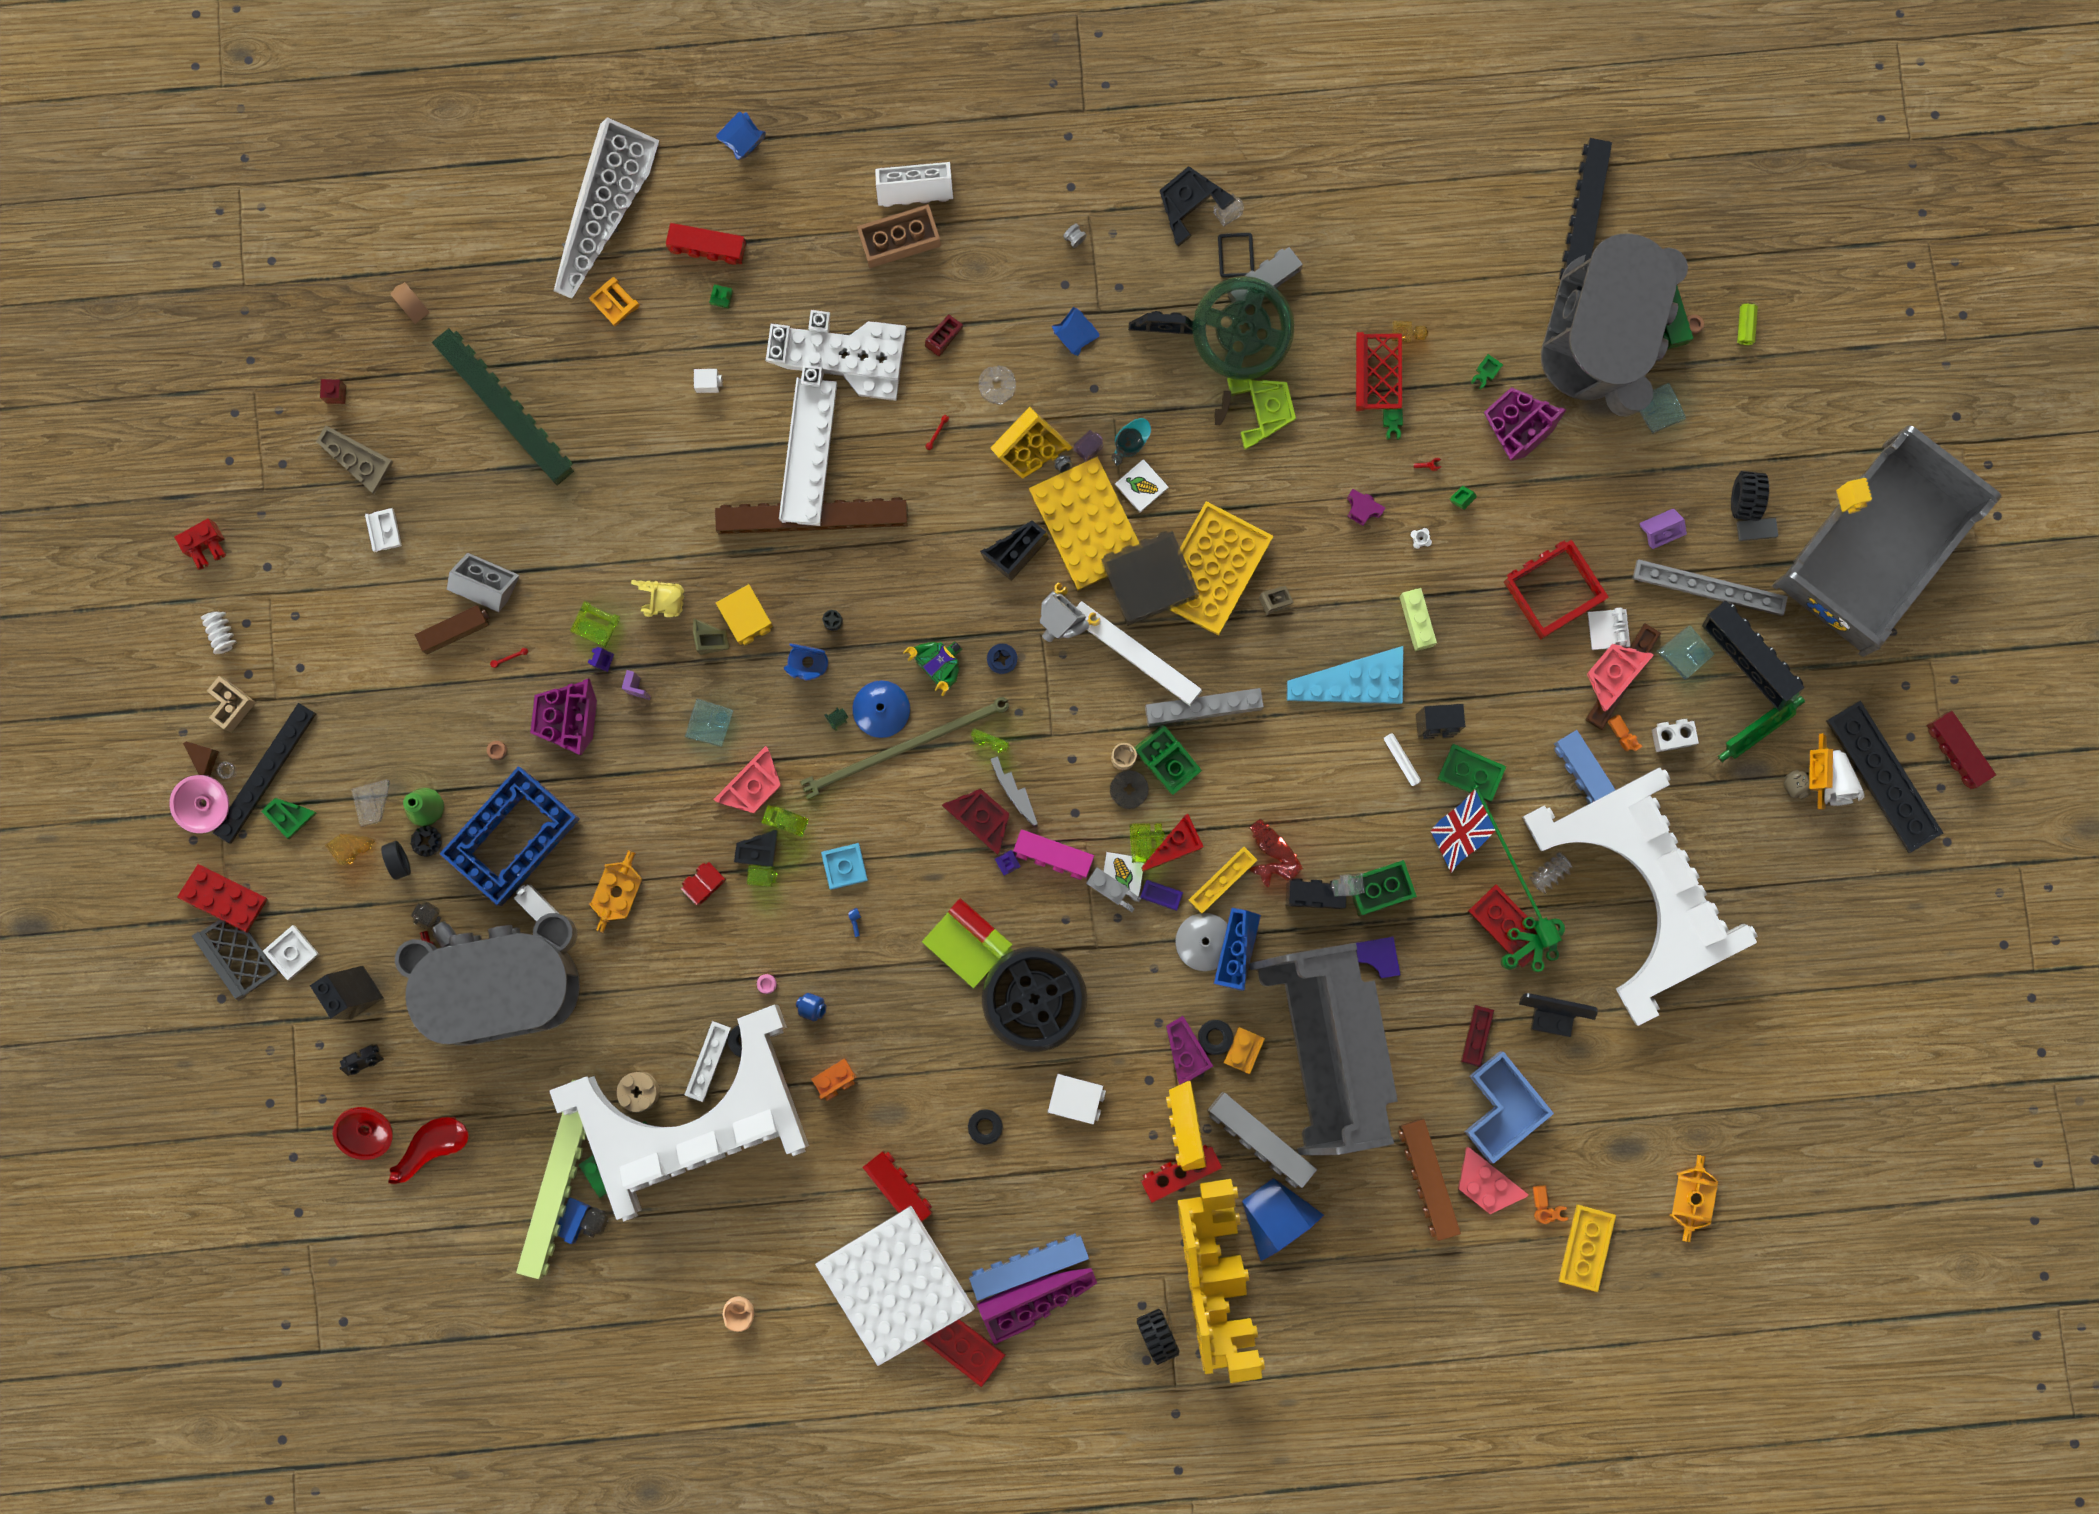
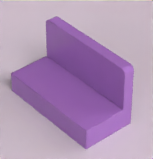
(1664, 528)
(631, 685)

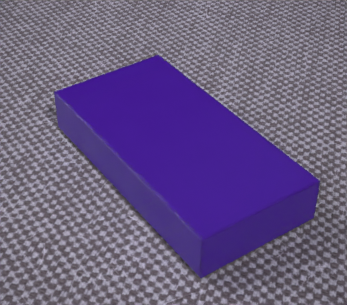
(1161, 895)

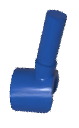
(854, 915)

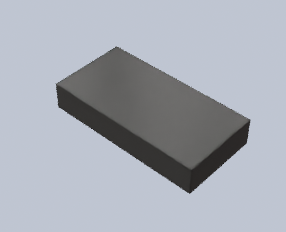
(1757, 529)

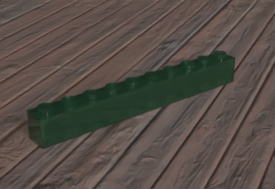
(503, 407)

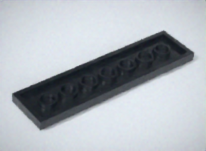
(1884, 777)

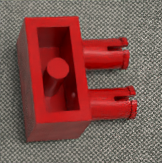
(199, 538)

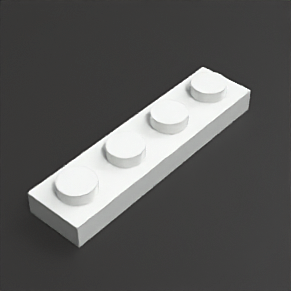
(707, 1061)

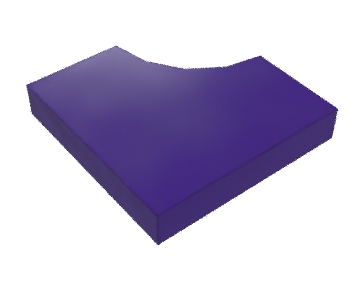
(1380, 955)

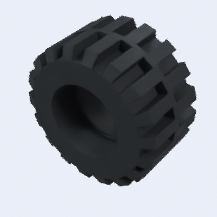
(1750, 495)
(1158, 1336)

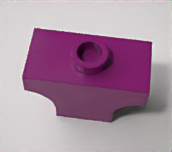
(1363, 507)

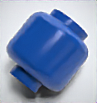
(811, 1007)

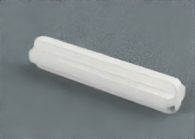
(1402, 759)

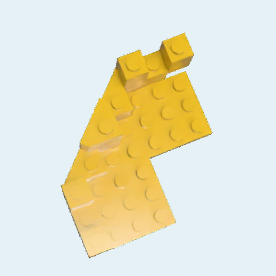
(1215, 1279)

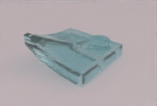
(1663, 409)
(1686, 652)
(709, 723)

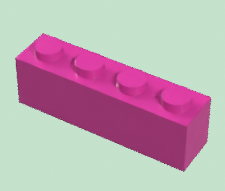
(1053, 853)

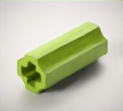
(1747, 324)

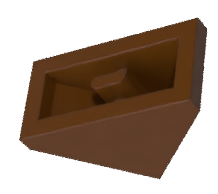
(202, 758)

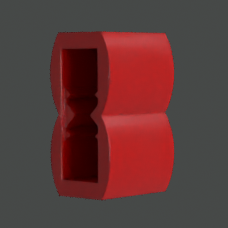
(703, 884)

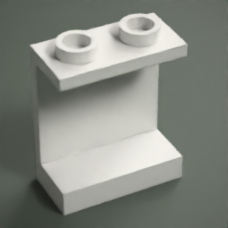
(1076, 1099)

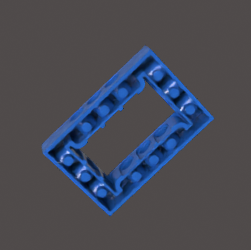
(461, 848)

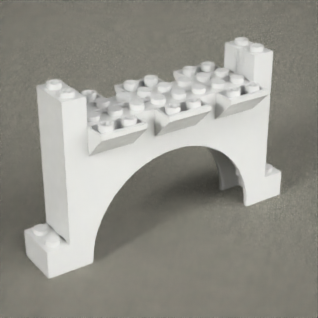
(1687, 925)
(641, 1154)

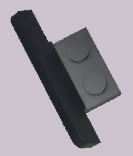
(1556, 1015)

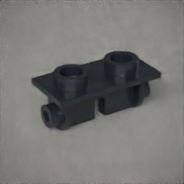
(353, 1064)

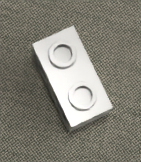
(1675, 738)

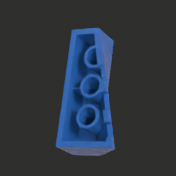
(1237, 949)

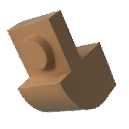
(409, 302)

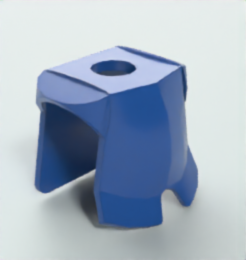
(741, 135)
(1075, 331)
(795, 662)

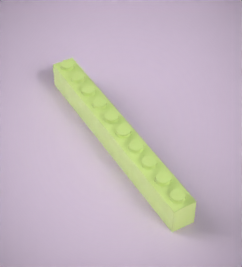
(552, 1197)

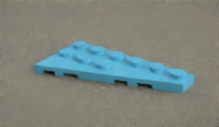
(1359, 681)

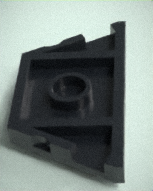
(1162, 323)

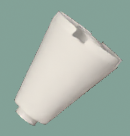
(1845, 782)

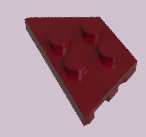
(981, 817)

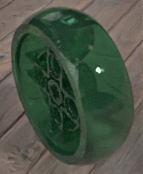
(1255, 291)

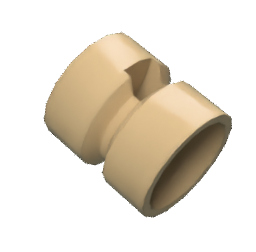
(1123, 756)

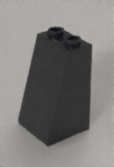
(346, 993)

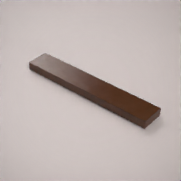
(1644, 643)

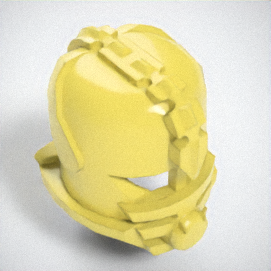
(663, 597)

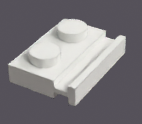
(383, 530)

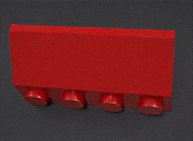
(895, 1186)

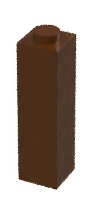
(452, 629)

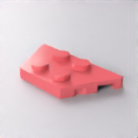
(1615, 672)
(752, 785)
(1486, 1184)

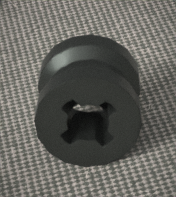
(830, 617)

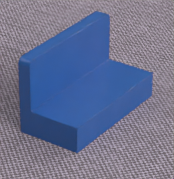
(571, 1220)

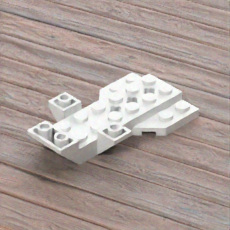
(820, 352)

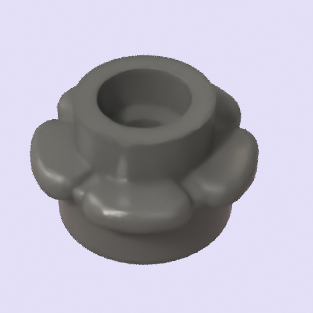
(1063, 463)

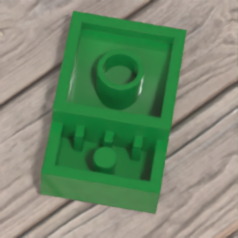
(1167, 759)

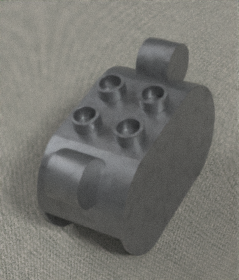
(1613, 328)
(491, 985)

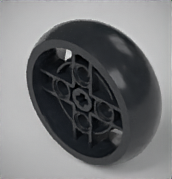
(998, 1017)

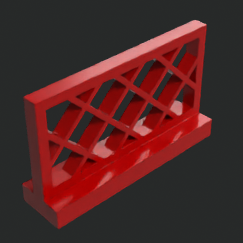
(1362, 371)

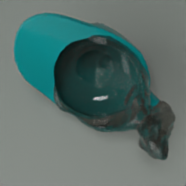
(1131, 439)

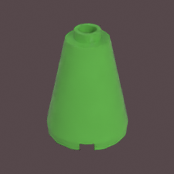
(423, 806)

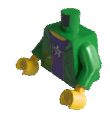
(937, 662)

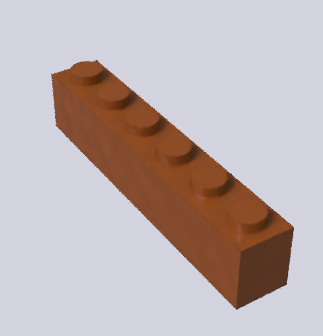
(1429, 1179)

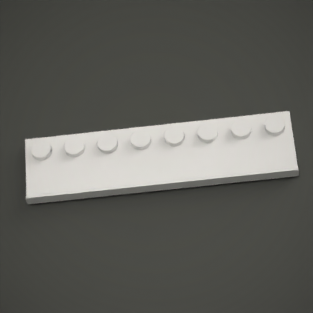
(808, 453)

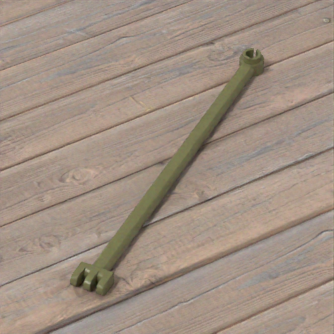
(901, 748)

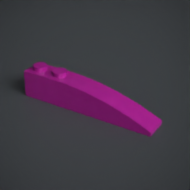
(1022, 1305)

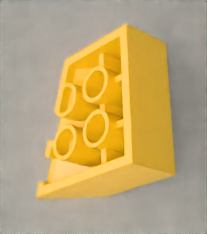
(1029, 444)

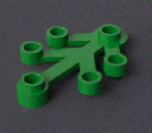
(1534, 943)

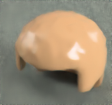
(738, 1314)

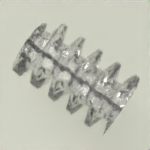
(1551, 872)

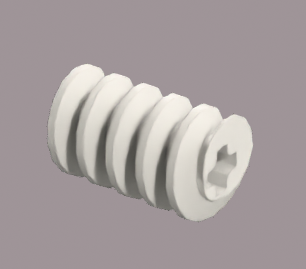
(218, 632)

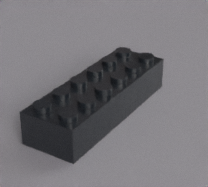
(1753, 655)

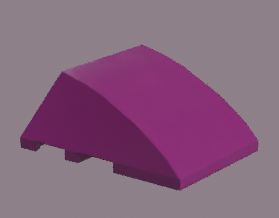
(1522, 422)
(566, 716)

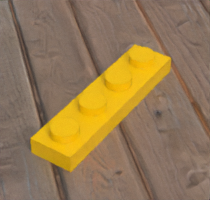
(1222, 880)

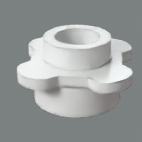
(1424, 533)

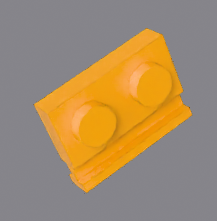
(1244, 1050)

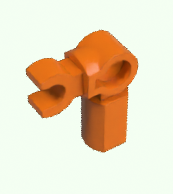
(1621, 731)
(1543, 1214)

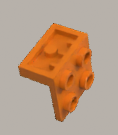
(833, 1079)

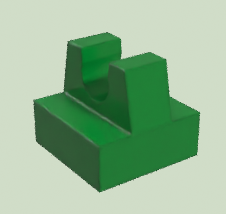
(721, 296)

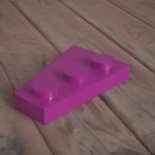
(1186, 1051)

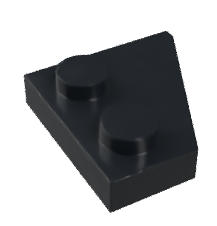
(757, 850)

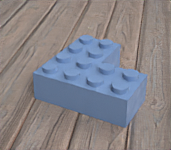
(1515, 1110)

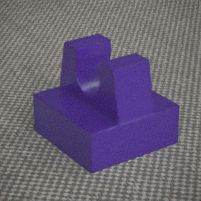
(601, 659)
(1007, 862)

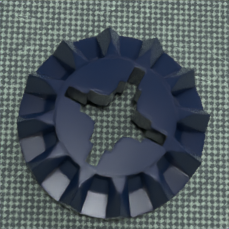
(993, 655)

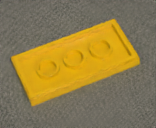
(1587, 1248)

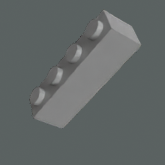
(1275, 271)

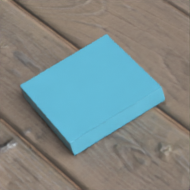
(844, 866)

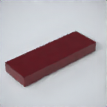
(1477, 1035)

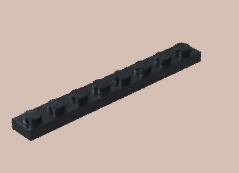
(265, 772)

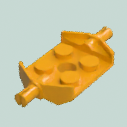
(612, 907)
(1684, 1211)

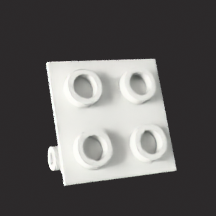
(1608, 628)

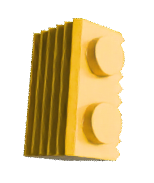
(1854, 495)

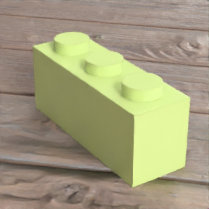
(1418, 619)

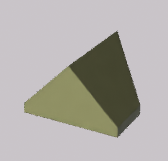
(708, 638)

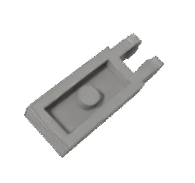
(1111, 888)

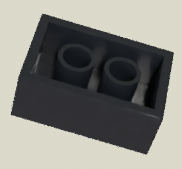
(1440, 720)

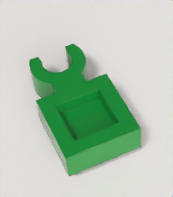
(1488, 369)
(1393, 419)

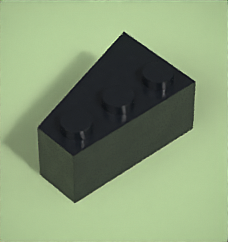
(1016, 550)
(1313, 895)

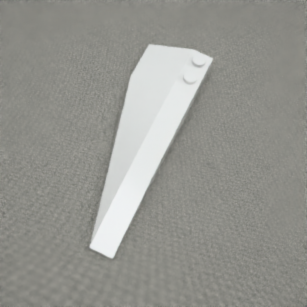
(612, 179)

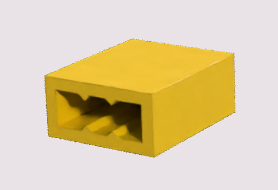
(744, 615)

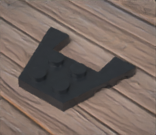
(1187, 193)

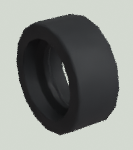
(395, 860)

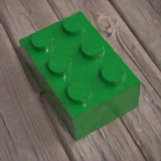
(1384, 888)

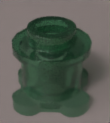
(837, 718)

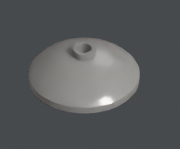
(1190, 945)

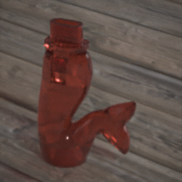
(1276, 847)

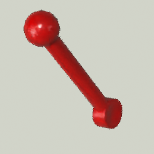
(944, 419)
(524, 651)

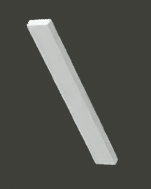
(1141, 657)

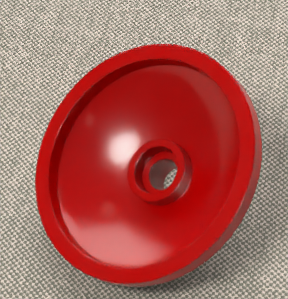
(358, 1140)

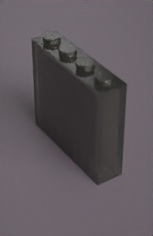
(1149, 577)

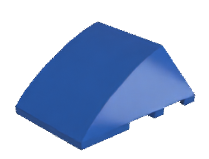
(1277, 1217)

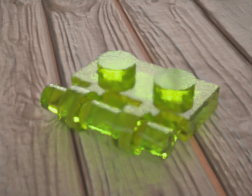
(1141, 841)

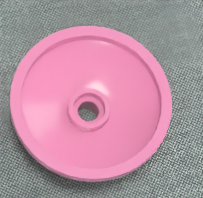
(187, 805)

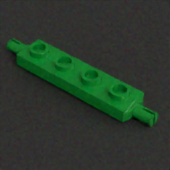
(1759, 729)

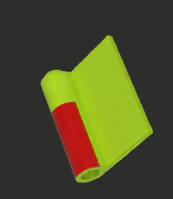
(967, 943)

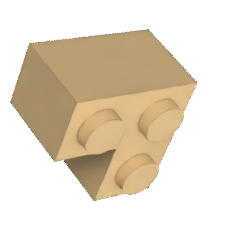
(233, 704)

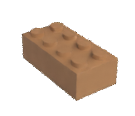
(899, 236)

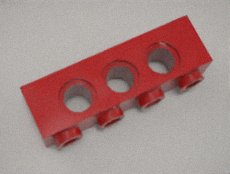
(1174, 1183)

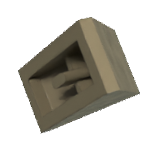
(1275, 599)

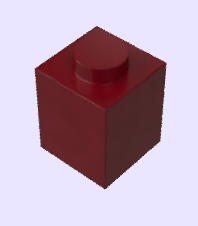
(333, 391)

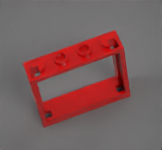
(1583, 568)

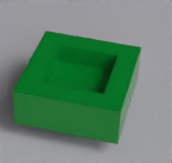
(1463, 497)

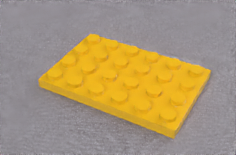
(1083, 519)
(1221, 559)

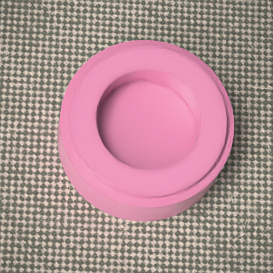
(766, 984)

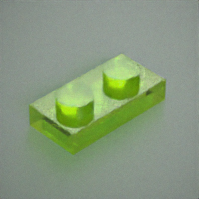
(996, 743)

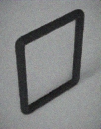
(1221, 256)

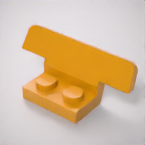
(1821, 770)

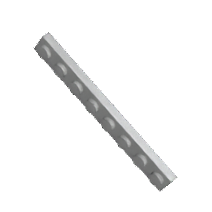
(1710, 587)

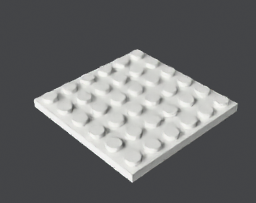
(894, 1286)

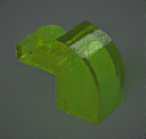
(785, 820)

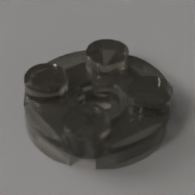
(1136, 781)

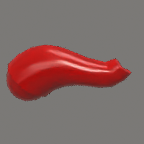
(432, 1140)

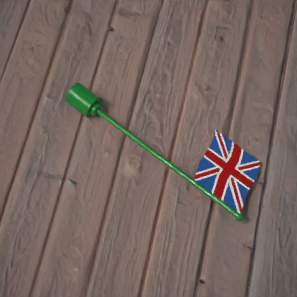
(1466, 831)

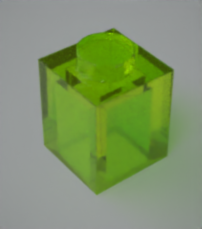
(761, 876)

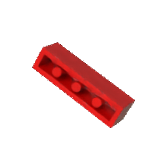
(705, 243)

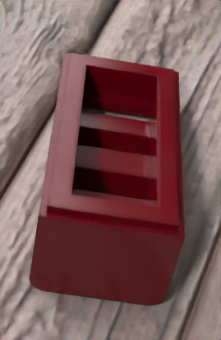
(937, 345)

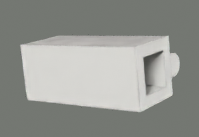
(533, 902)

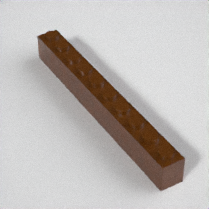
(834, 516)

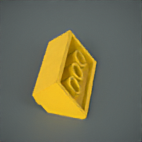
(1186, 1126)

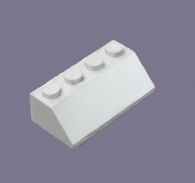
(914, 184)

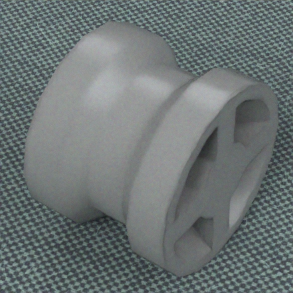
(1075, 235)

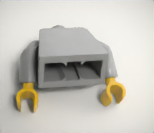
(1062, 617)

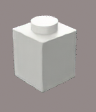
(707, 380)

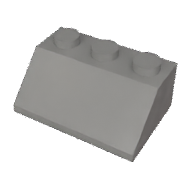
(482, 582)

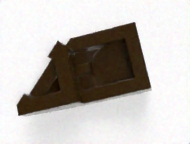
(1220, 414)

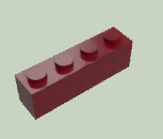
(1961, 750)

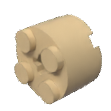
(627, 1096)

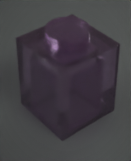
(1088, 445)

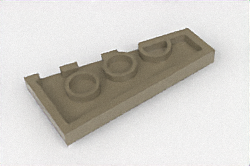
(358, 459)

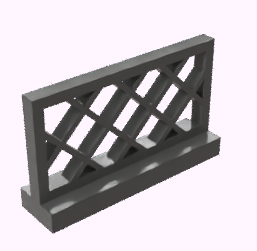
(223, 969)

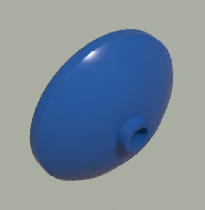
(884, 722)

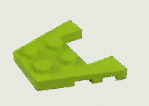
(1271, 405)

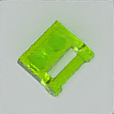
(593, 630)

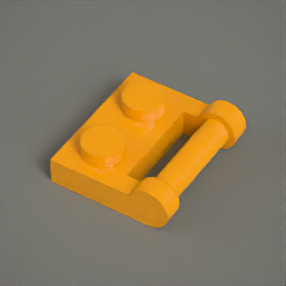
(609, 305)

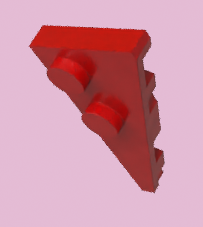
(1180, 842)

